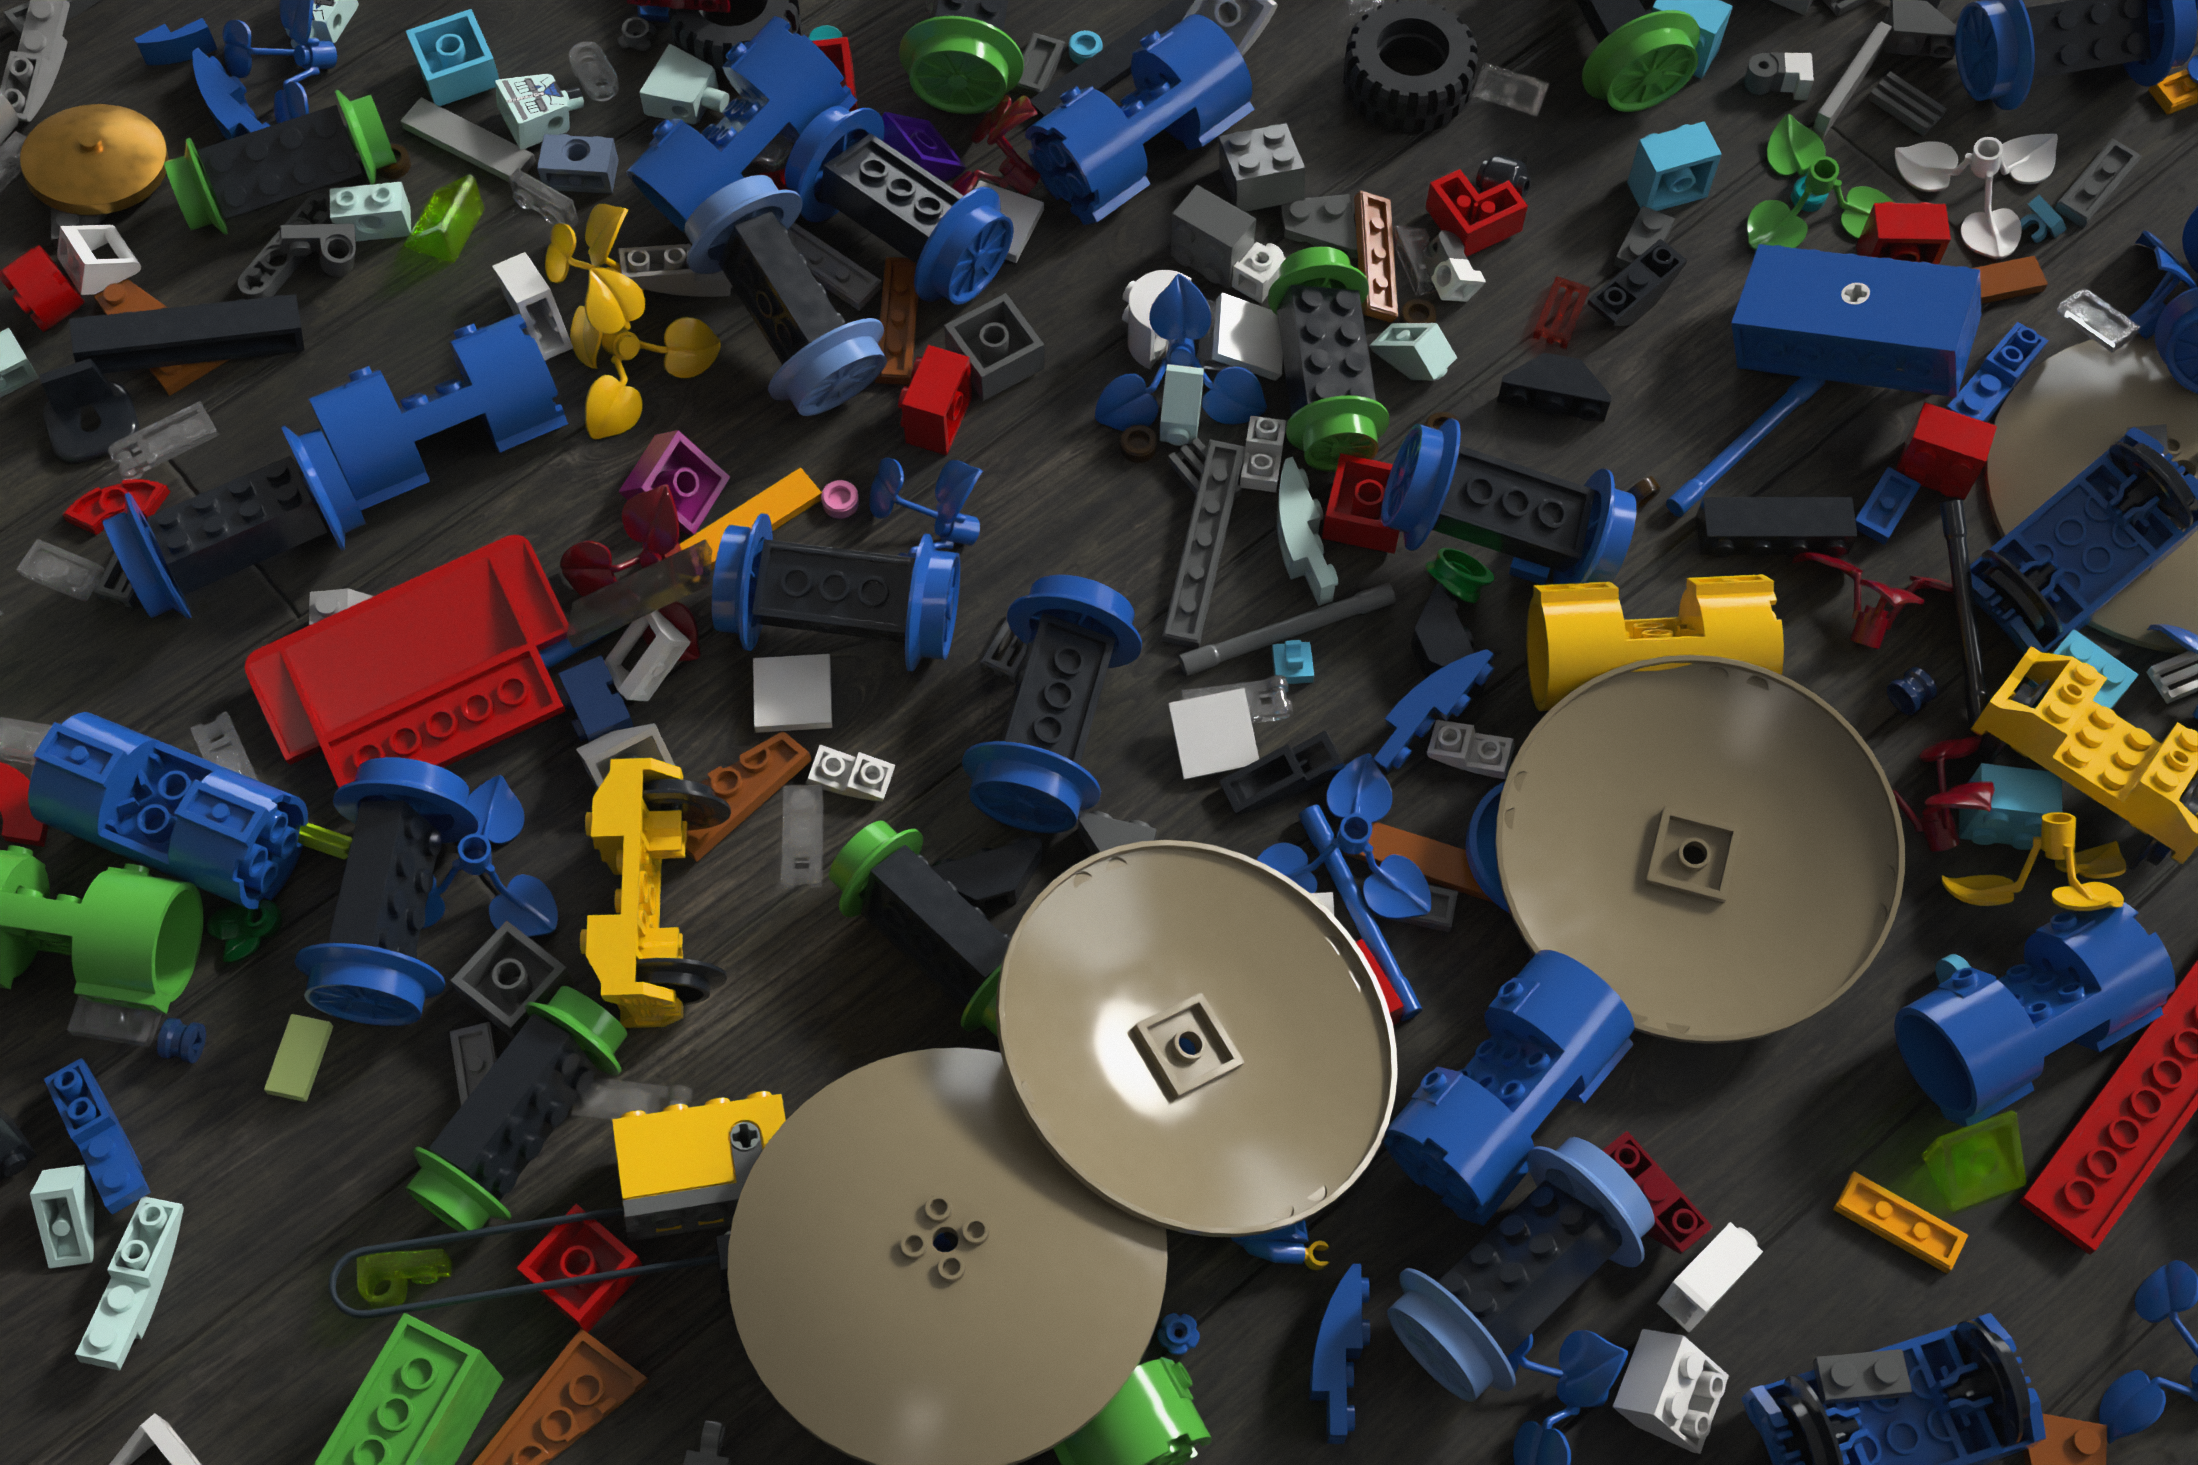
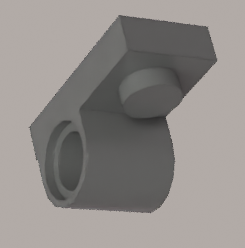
(321, 238)

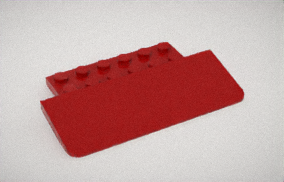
(418, 667)

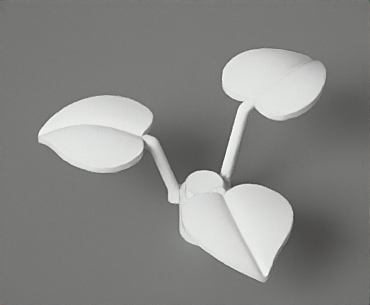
(2026, 158)

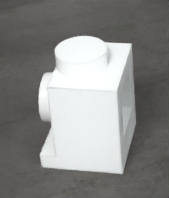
(1258, 271)

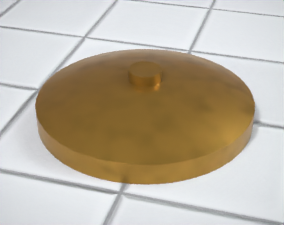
(94, 159)

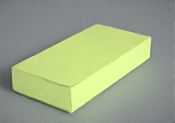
(298, 1058)

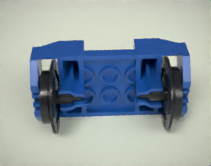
(2087, 543)
(1962, 1409)

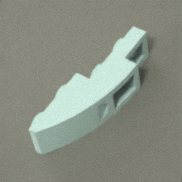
(1298, 533)
(134, 1285)

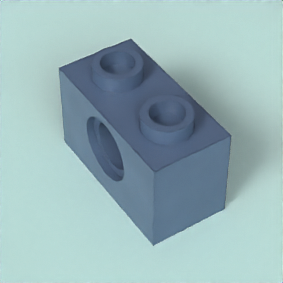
(578, 163)

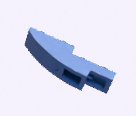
(224, 97)
(1999, 373)
(1439, 693)
(98, 1135)
(1339, 1338)

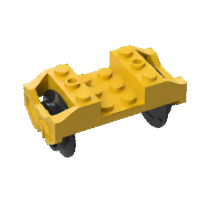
(2098, 751)
(635, 823)

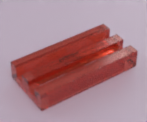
(1553, 334)

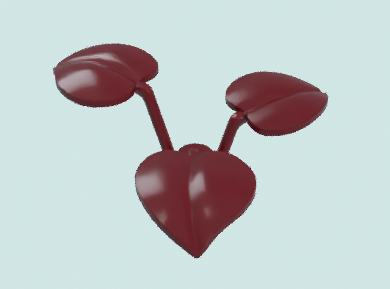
(1014, 169)
(646, 519)
(1872, 623)
(1937, 818)

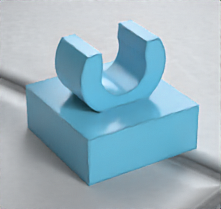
(2045, 217)
(1293, 661)

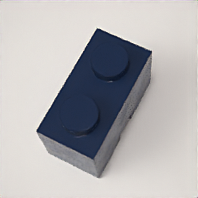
(594, 699)

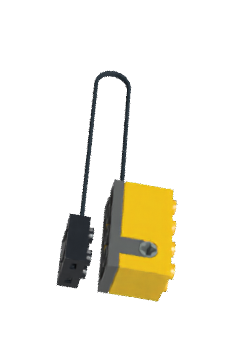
(675, 1177)

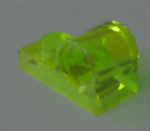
(418, 1265)

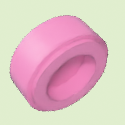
(840, 499)

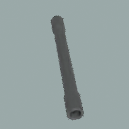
(1360, 603)

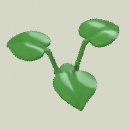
(1801, 150)

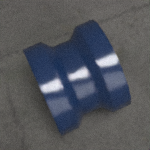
(1911, 690)
(181, 1040)

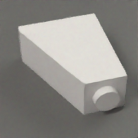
(533, 300)
(1710, 1276)

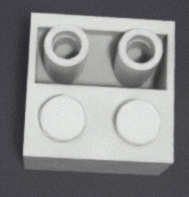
(1671, 1389)

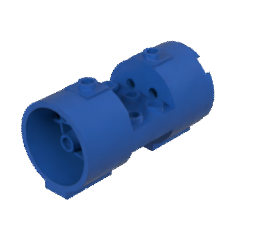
(1185, 83)
(782, 90)
(501, 383)
(166, 809)
(1986, 1038)
(1471, 1128)

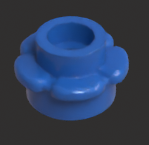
(1175, 1344)

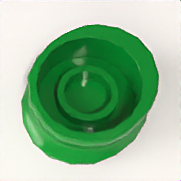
(1460, 574)

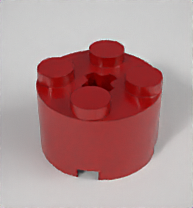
(41, 288)

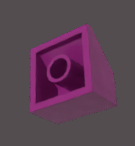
(687, 471)

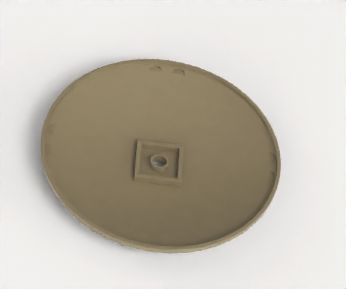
(2063, 422)
(1756, 777)
(1267, 987)
(920, 1347)

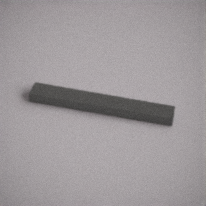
(1203, 544)

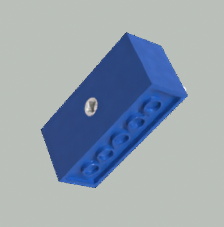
(1857, 319)

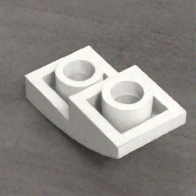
(1263, 453)
(1470, 751)
(850, 775)

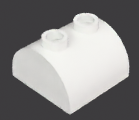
(1238, 18)
(1142, 339)

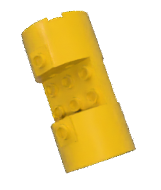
(1582, 632)

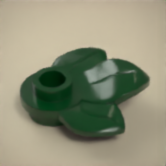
(243, 928)

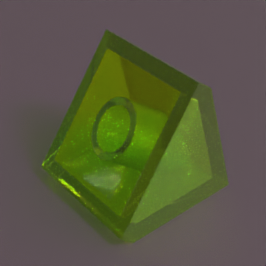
(447, 220)
(1977, 1161)

